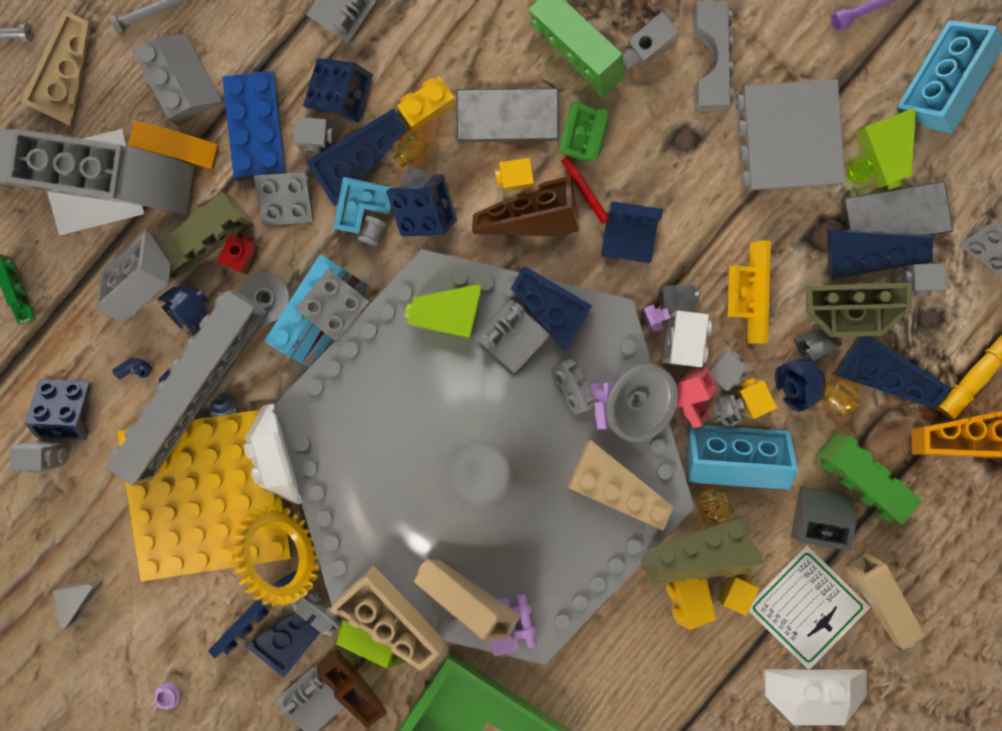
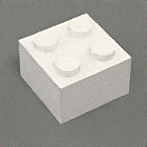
(686, 339)

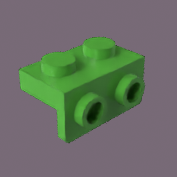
(583, 132)

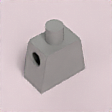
(658, 35)

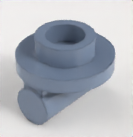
(223, 405)

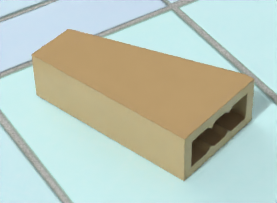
(886, 600)
(466, 601)

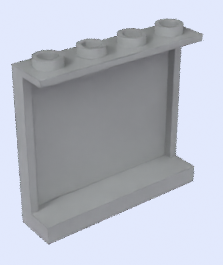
(790, 135)

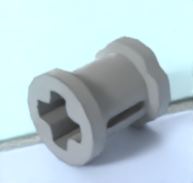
(372, 231)

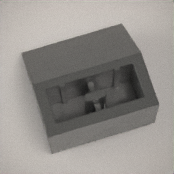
(824, 519)

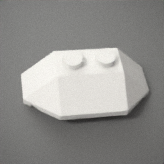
(270, 456)
(816, 694)

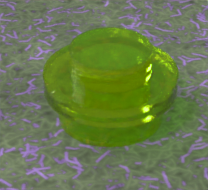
(860, 171)

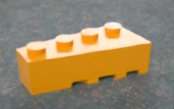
(962, 437)

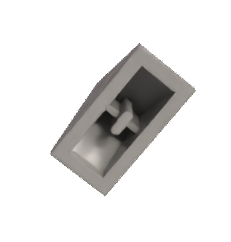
(73, 599)

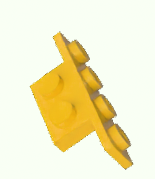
(750, 292)

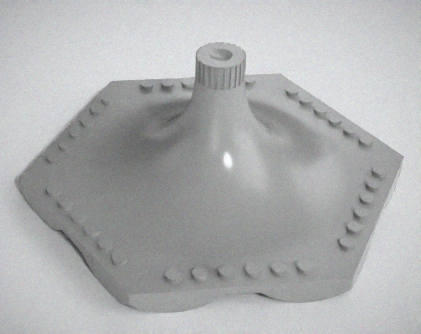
(446, 455)

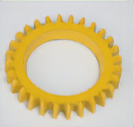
(302, 581)

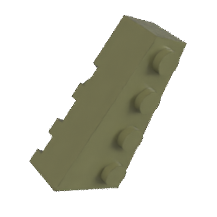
(203, 233)
(709, 553)

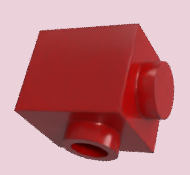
(238, 253)

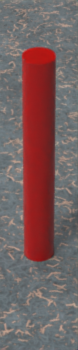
(585, 189)

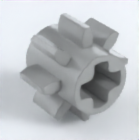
(729, 409)

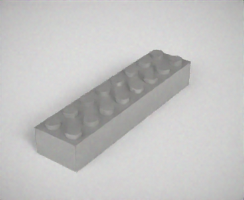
(186, 388)

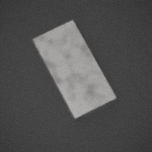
(507, 115)
(903, 210)

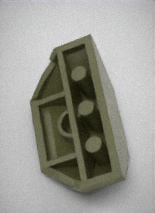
(858, 308)

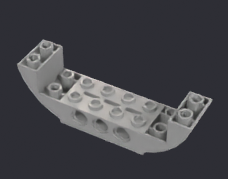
(94, 170)

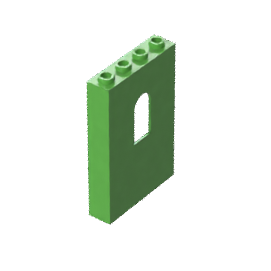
(466, 698)

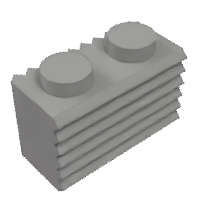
(37, 456)

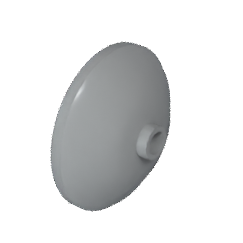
(651, 407)

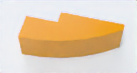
(173, 144)

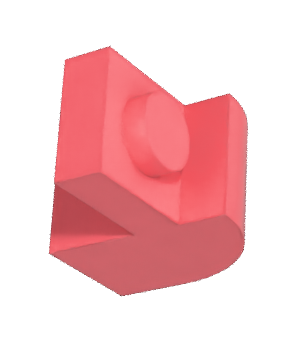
(693, 389)

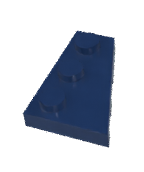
(551, 305)
(284, 642)

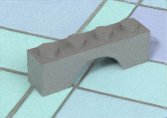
(712, 25)

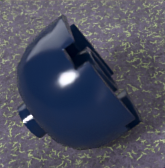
(185, 307)
(801, 382)

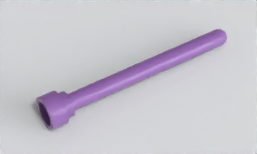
(843, 18)

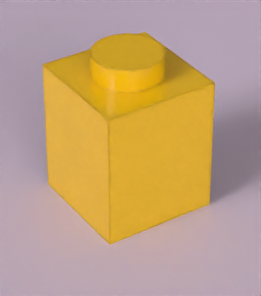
(515, 175)
(755, 397)
(739, 593)

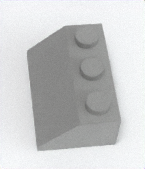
(177, 77)
(133, 279)

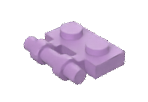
(528, 632)

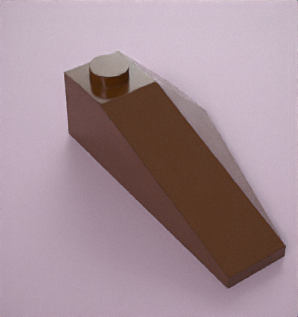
(541, 213)

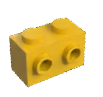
(426, 104)
(691, 602)

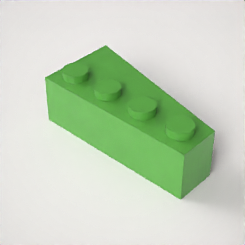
(579, 43)
(868, 478)

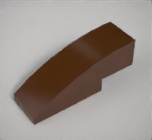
(350, 688)

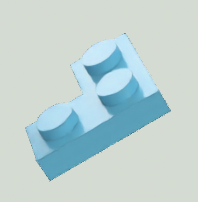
(354, 198)

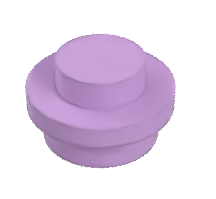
(167, 696)

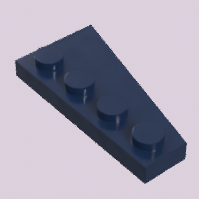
(356, 153)
(868, 252)
(885, 370)
(244, 624)

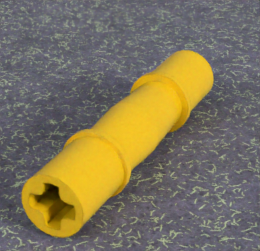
(973, 382)

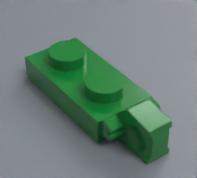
(14, 291)

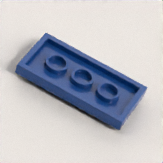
(254, 124)

